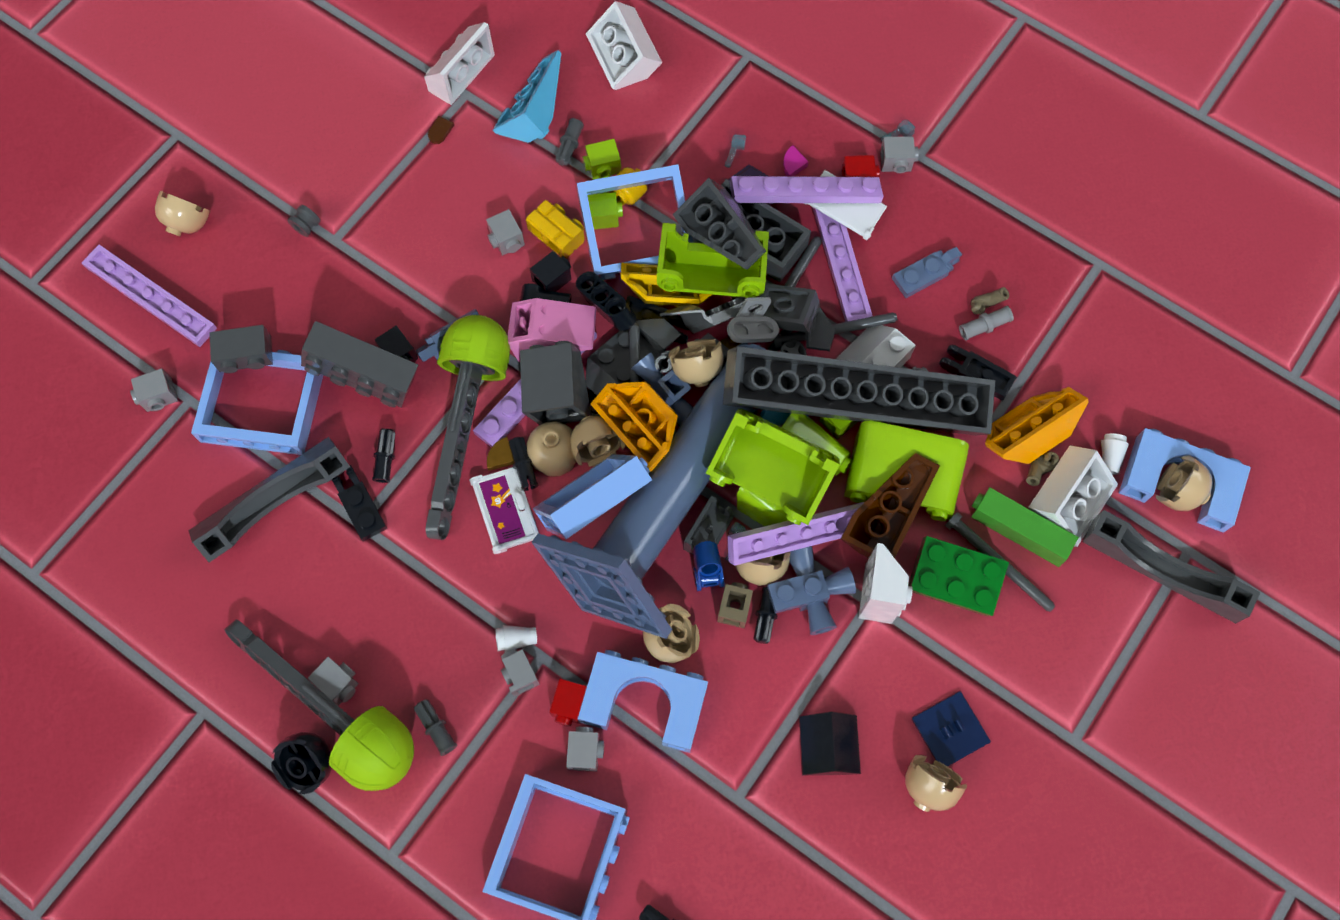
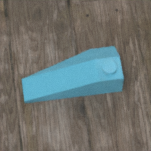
(534, 105)

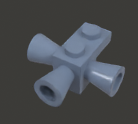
(667, 386)
(810, 590)

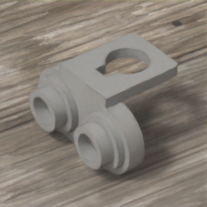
(753, 326)

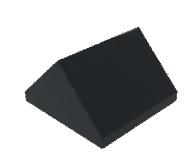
(829, 744)

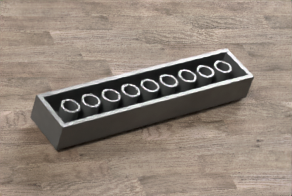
(857, 391)

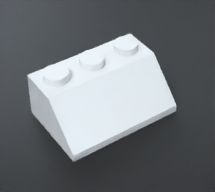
(623, 46)
(460, 63)
(879, 346)
(1075, 491)
(884, 587)

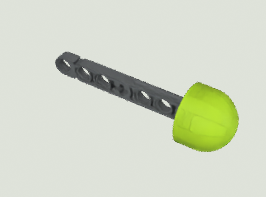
(475, 351)
(371, 750)

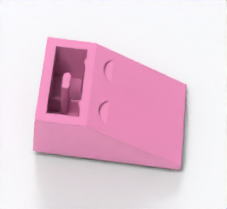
(550, 321)

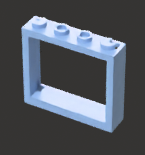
(622, 182)
(252, 439)
(592, 494)
(512, 833)

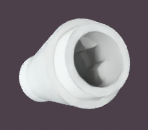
(1113, 451)
(514, 637)

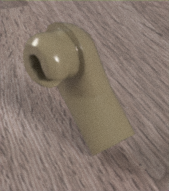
(984, 301)
(1041, 466)

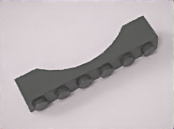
(232, 521)
(1213, 591)

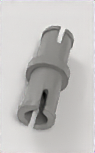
(986, 323)

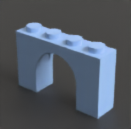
(1155, 450)
(613, 674)

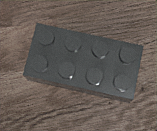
(786, 236)
(357, 365)

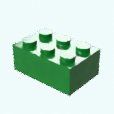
(958, 576)

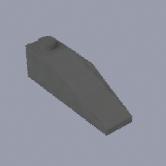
(720, 224)

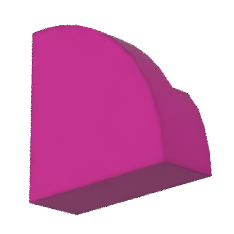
(794, 162)

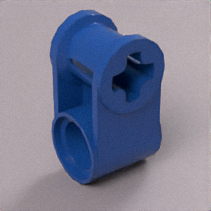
(707, 566)

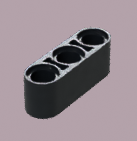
(606, 300)

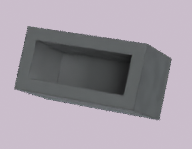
(241, 348)

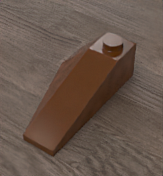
(891, 508)

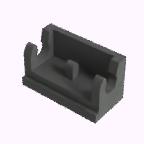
(709, 525)

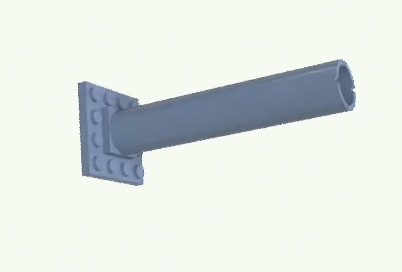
(611, 574)

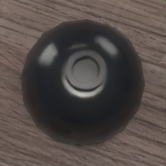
(302, 762)

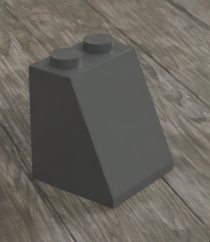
(553, 384)

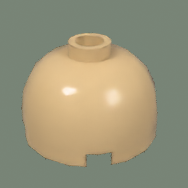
(179, 214)
(698, 362)
(594, 441)
(551, 449)
(1185, 485)
(765, 570)
(681, 641)
(933, 785)

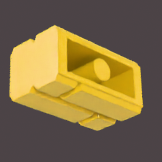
(555, 228)

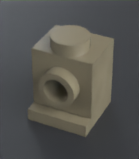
(741, 594)

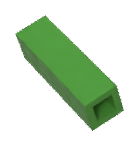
(1023, 526)

